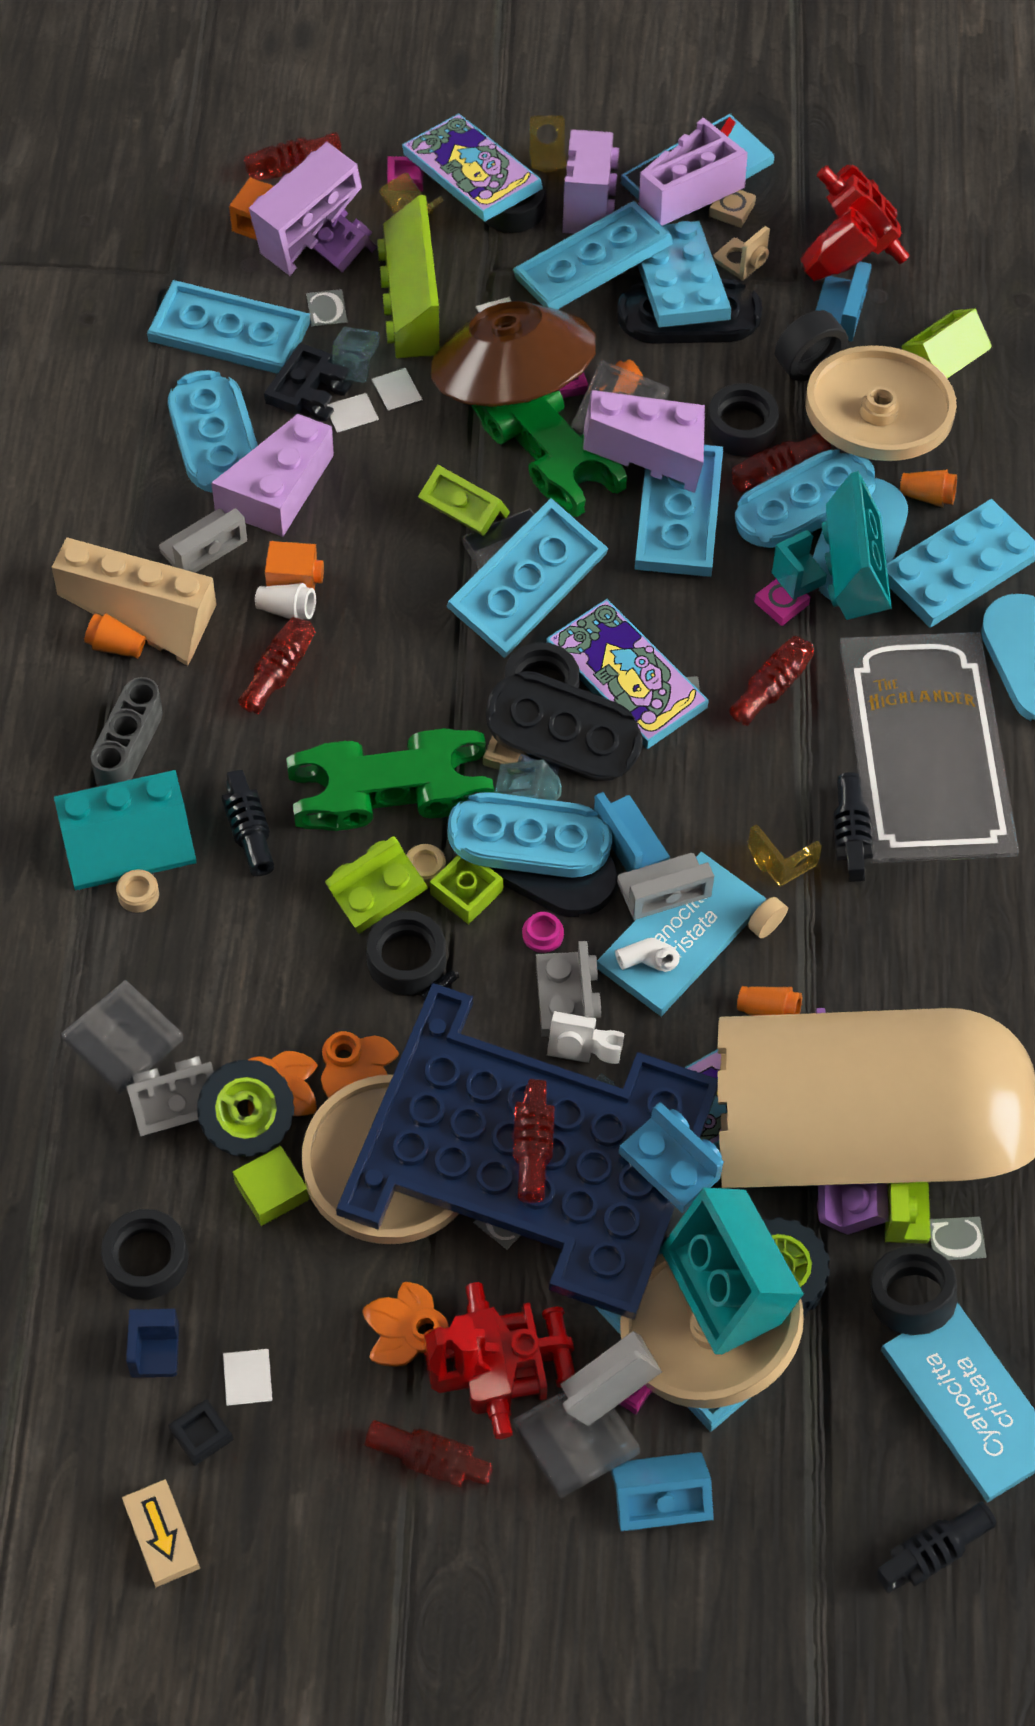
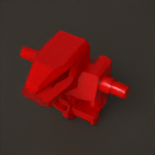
(863, 225)
(497, 1356)

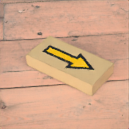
(160, 1533)

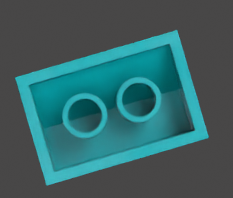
(856, 551)
(125, 829)
(730, 1269)

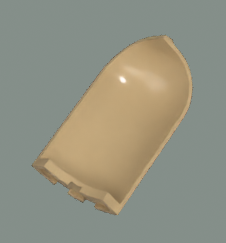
(872, 1098)

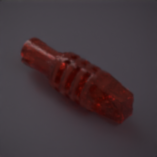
(284, 157)
(776, 460)
(277, 663)
(773, 679)
(533, 1140)
(429, 1453)

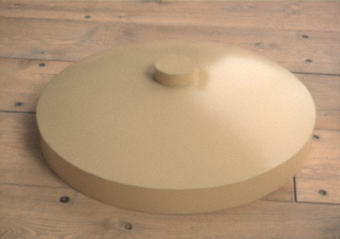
(880, 403)
(331, 1153)
(688, 1365)

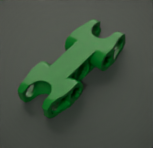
(555, 447)
(389, 779)

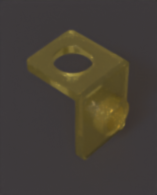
(547, 156)
(402, 191)
(771, 860)

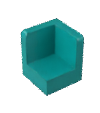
(796, 567)

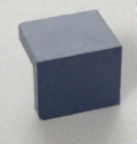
(152, 1343)

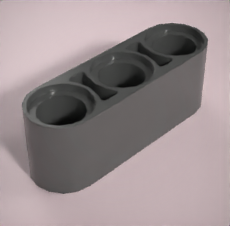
(126, 718)

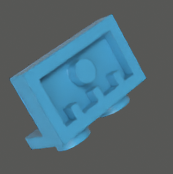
(673, 1157)

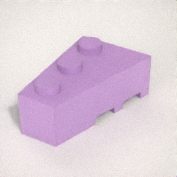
(693, 174)
(589, 179)
(302, 203)
(648, 433)
(276, 475)

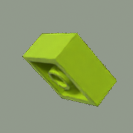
(466, 888)
(271, 1185)

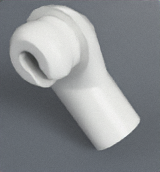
(649, 952)

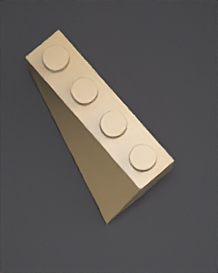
(147, 596)

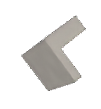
(205, 540)
(666, 885)
(609, 1379)

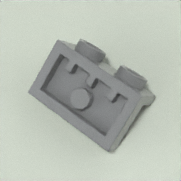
(566, 985)
(170, 1098)

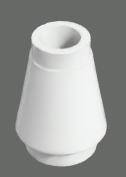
(287, 600)

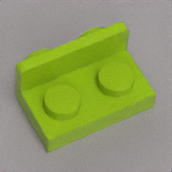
(375, 884)
(908, 1213)

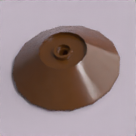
(513, 355)

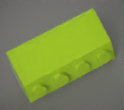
(410, 281)

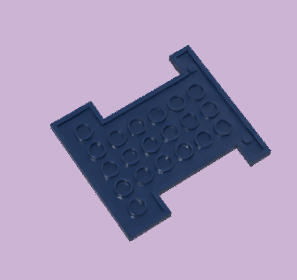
(451, 1137)

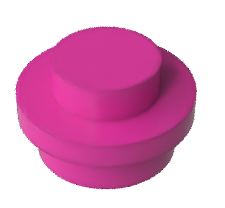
(543, 932)

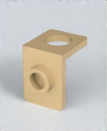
(753, 254)

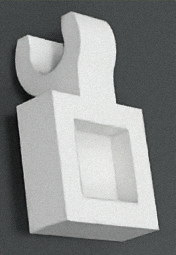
(576, 1038)

